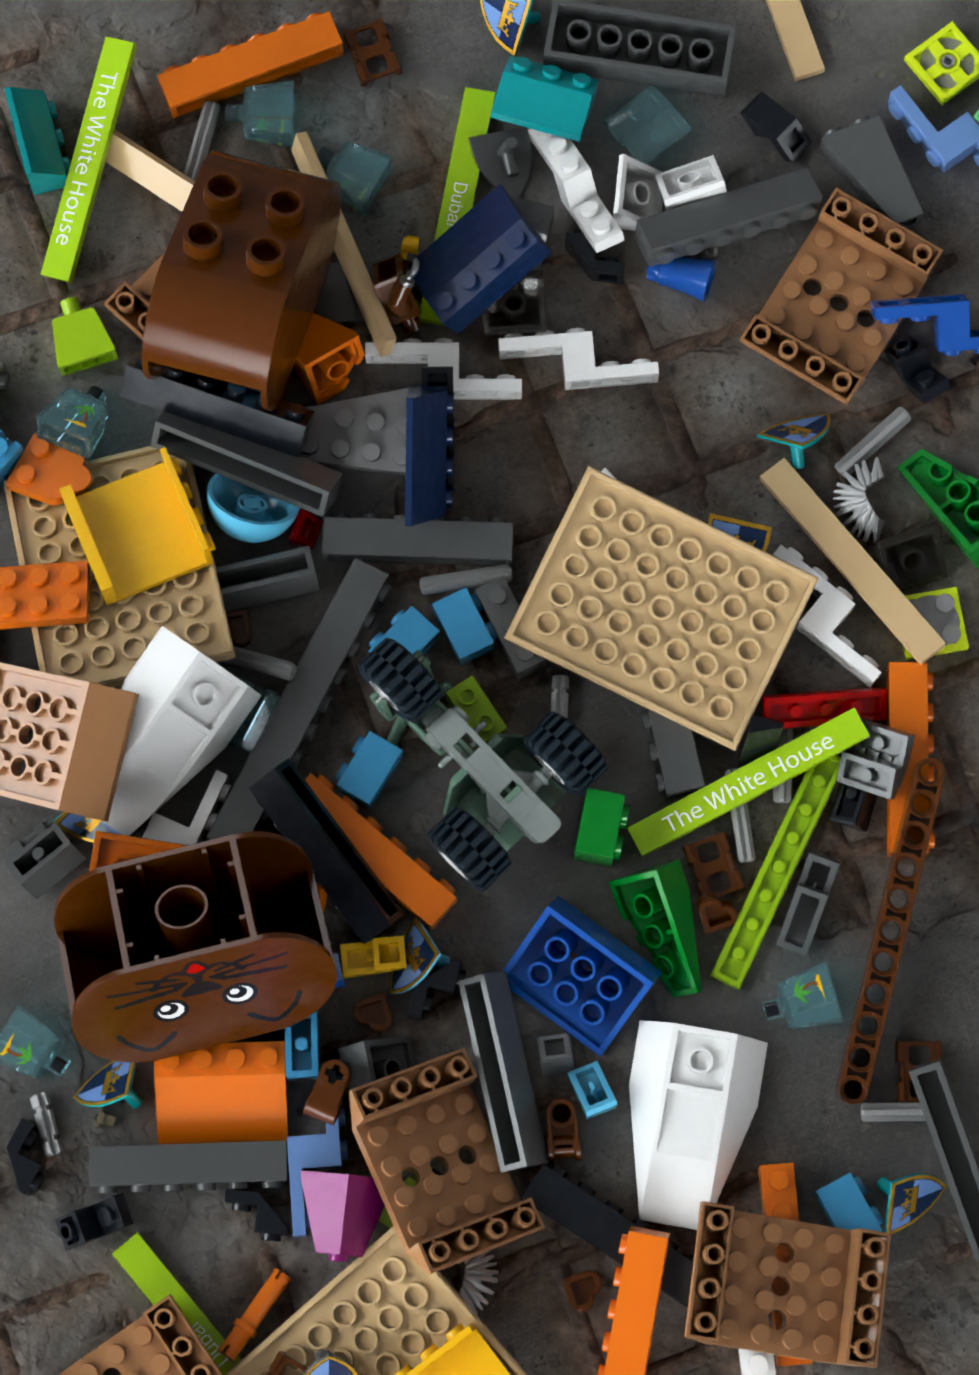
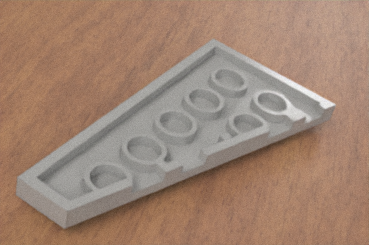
(360, 433)

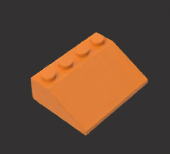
(223, 1094)

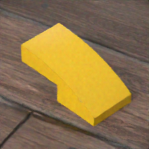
(373, 957)

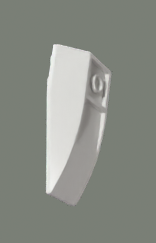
(180, 724)
(689, 1115)

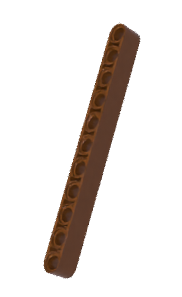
(879, 942)

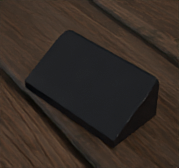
(760, 739)
(853, 807)

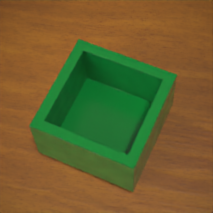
(599, 827)

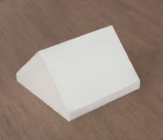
(690, 183)
(636, 192)

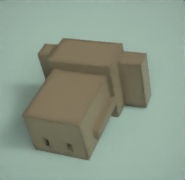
(104, 1119)

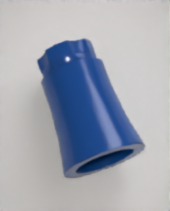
(685, 275)

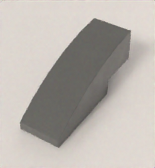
(808, 902)

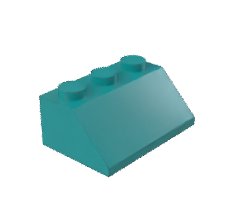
(544, 98)
(38, 138)

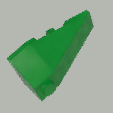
(949, 497)
(661, 913)

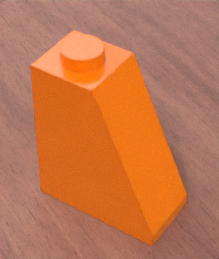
(327, 357)

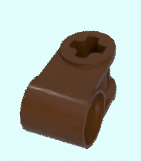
(327, 1098)
(562, 1134)

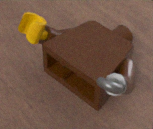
(396, 286)

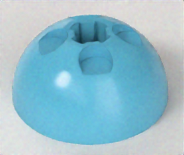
(247, 512)

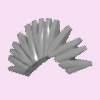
(857, 501)
(469, 1280)

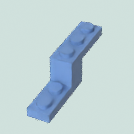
(944, 147)
(314, 1153)

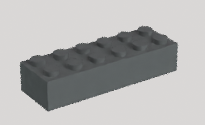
(640, 47)

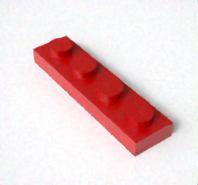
(820, 707)

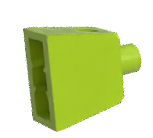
(80, 338)

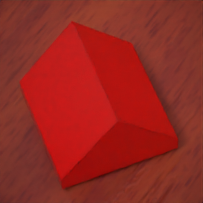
(305, 529)

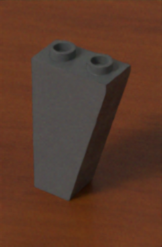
(873, 169)

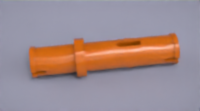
(253, 1316)

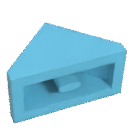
(592, 1090)

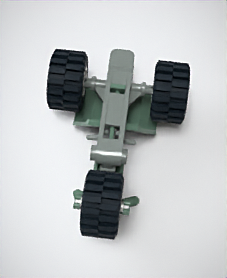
(502, 786)

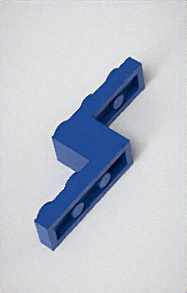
(949, 315)

